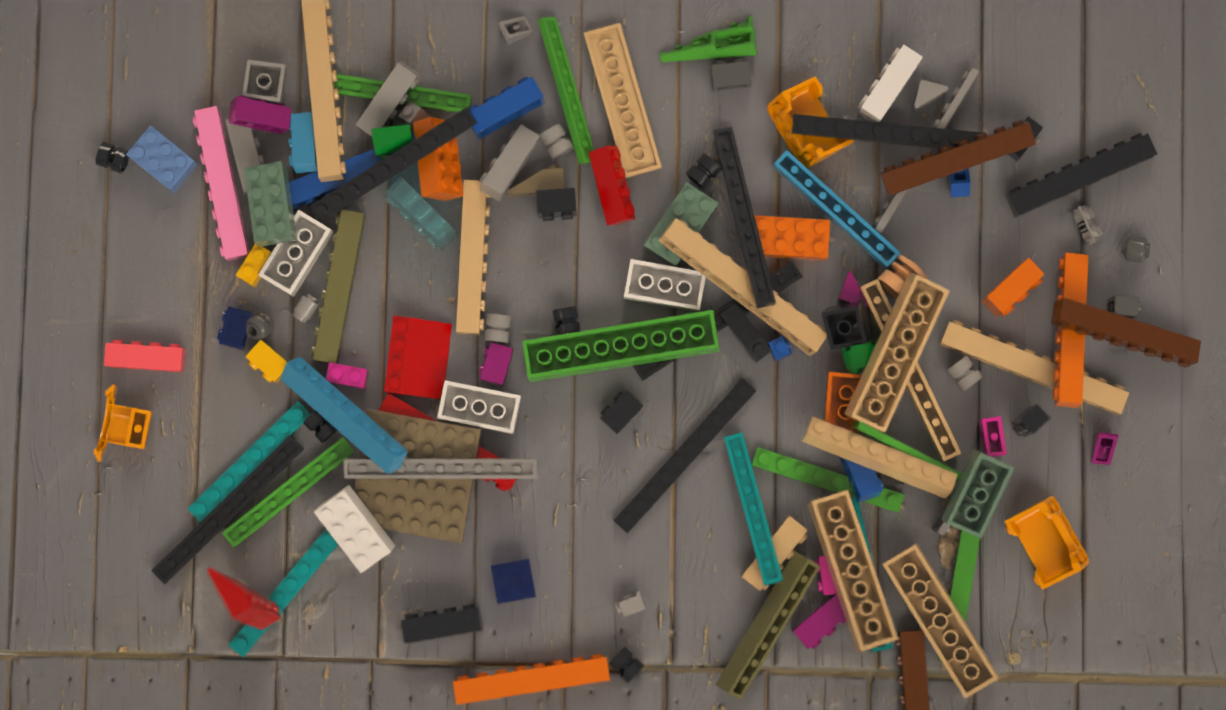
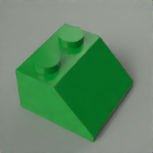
(391, 139)

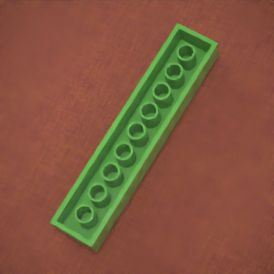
(621, 346)

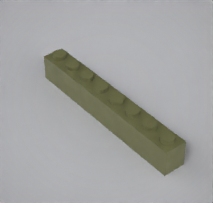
(339, 286)
(767, 626)

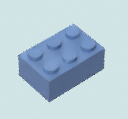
(162, 159)

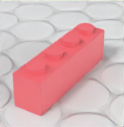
(144, 357)

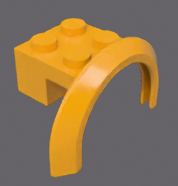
(122, 425)

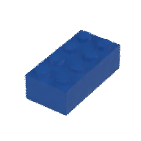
(506, 107)

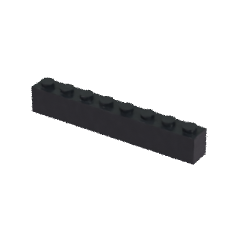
(1081, 175)

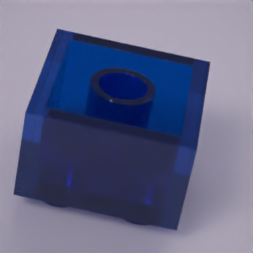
(513, 581)

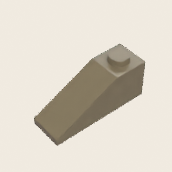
(544, 180)

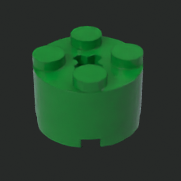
(857, 356)

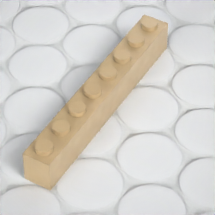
(472, 259)
(879, 457)

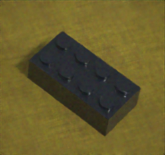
(442, 625)

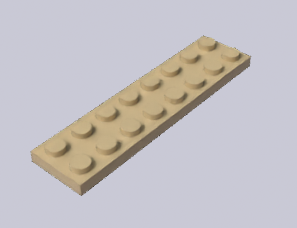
(622, 100)

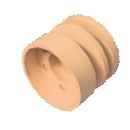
(894, 282)

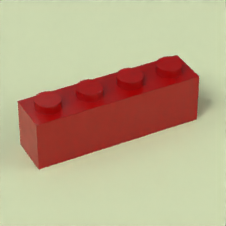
(612, 185)

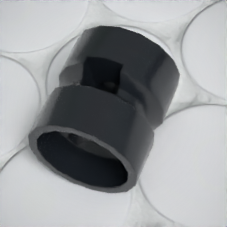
(106, 156)
(703, 171)
(566, 320)
(321, 426)
(626, 665)

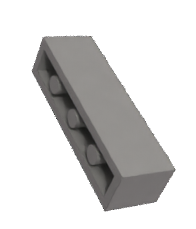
(388, 97)
(245, 149)
(509, 163)

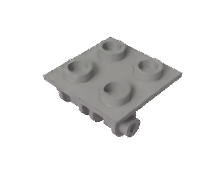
(1086, 214)

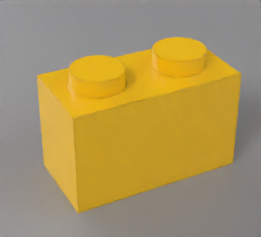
(253, 264)
(267, 361)

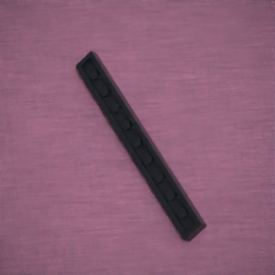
(878, 131)
(394, 164)
(744, 218)
(780, 280)
(684, 455)
(227, 510)

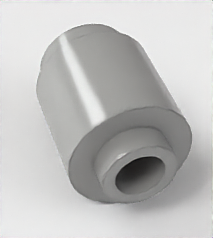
(305, 308)

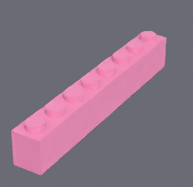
(222, 183)

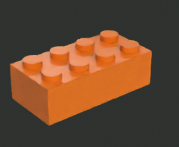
(440, 169)
(794, 237)

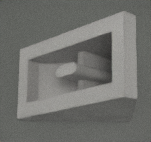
(515, 29)
(927, 93)

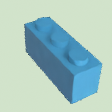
(302, 143)

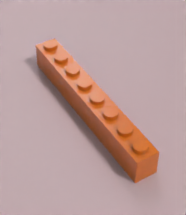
(1070, 346)
(531, 680)

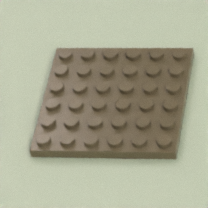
(422, 505)

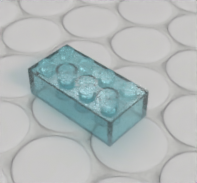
(423, 216)

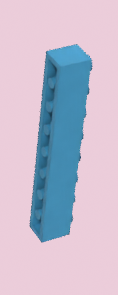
(836, 209)
(344, 415)

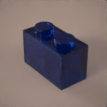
(234, 328)

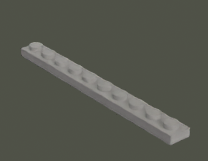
(948, 112)
(446, 468)

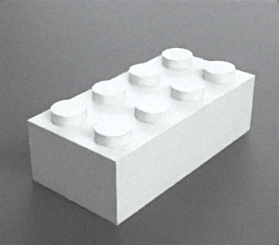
(892, 80)
(294, 259)
(664, 285)
(479, 407)
(354, 528)

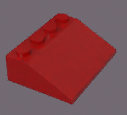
(417, 357)
(244, 602)

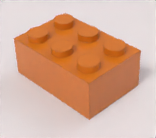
(1014, 288)
(838, 394)

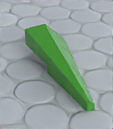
(731, 42)

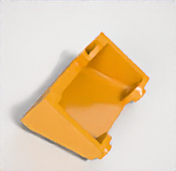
(803, 101)
(1048, 541)

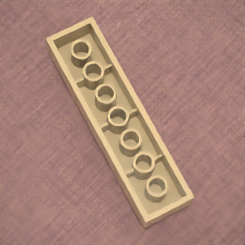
(896, 352)
(852, 571)
(941, 620)

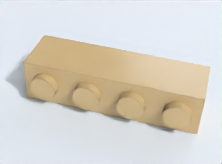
(784, 542)

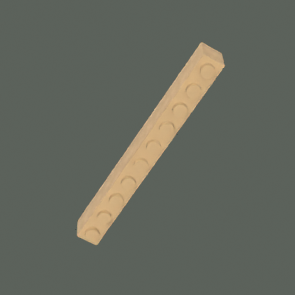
(323, 90)
(735, 281)
(1028, 365)
(917, 386)

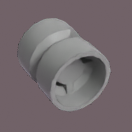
(556, 141)
(497, 328)
(965, 373)

